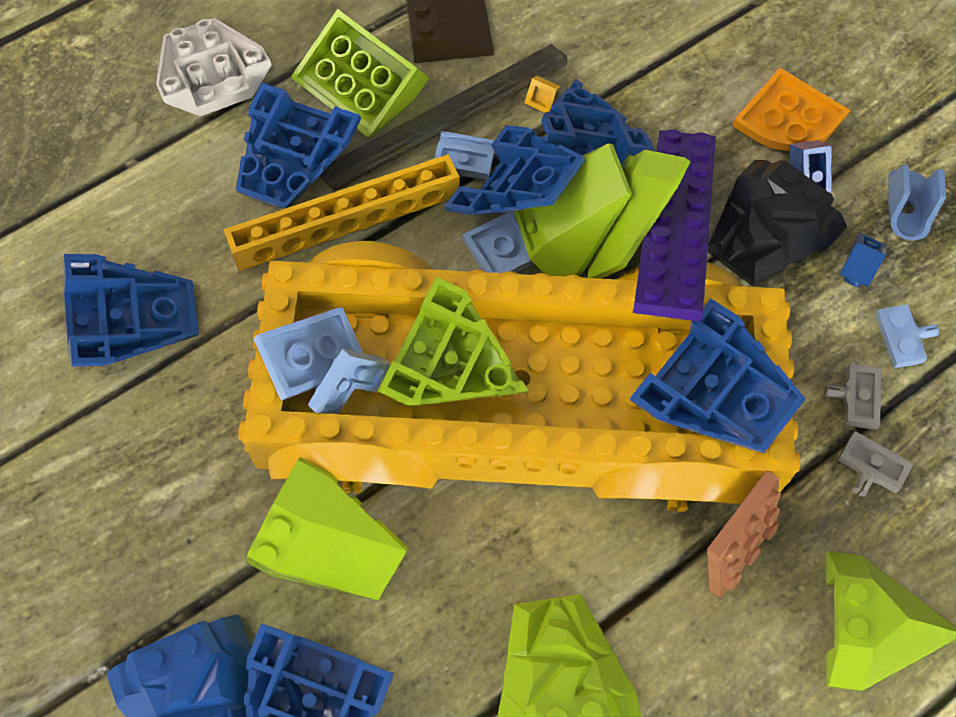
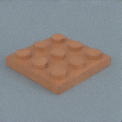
(743, 534)

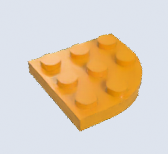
(789, 113)

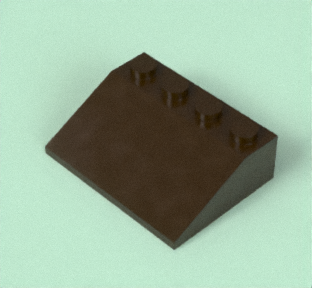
(448, 29)

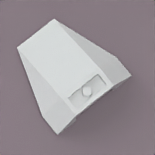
(209, 67)

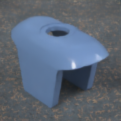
(924, 196)

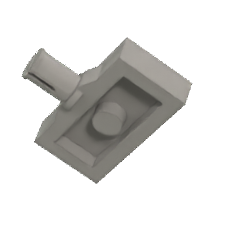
(860, 396)
(874, 464)

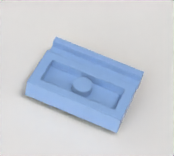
(469, 154)

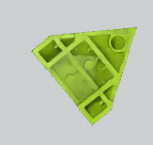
(449, 354)
(876, 624)

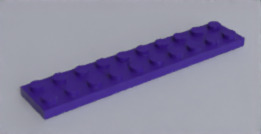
(677, 244)

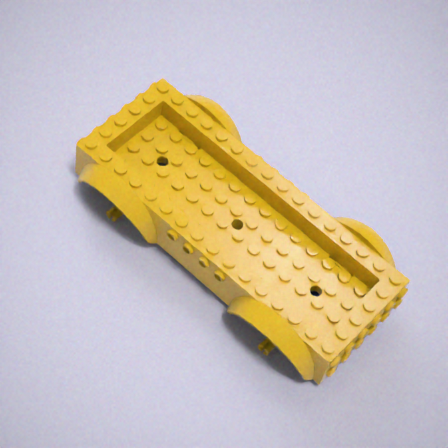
(567, 343)

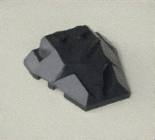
(773, 221)

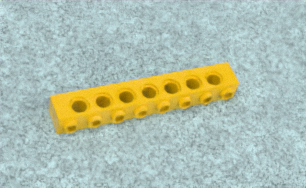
(342, 212)

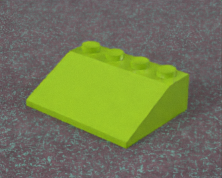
(359, 74)

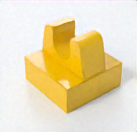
(542, 94)

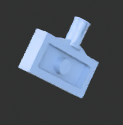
(903, 335)

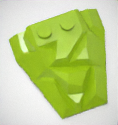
(562, 664)

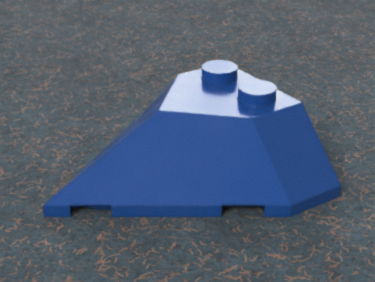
(588, 122)

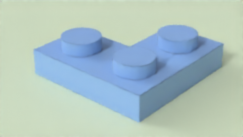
(348, 372)

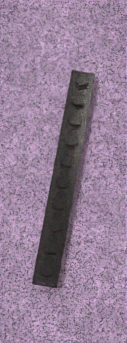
(442, 117)

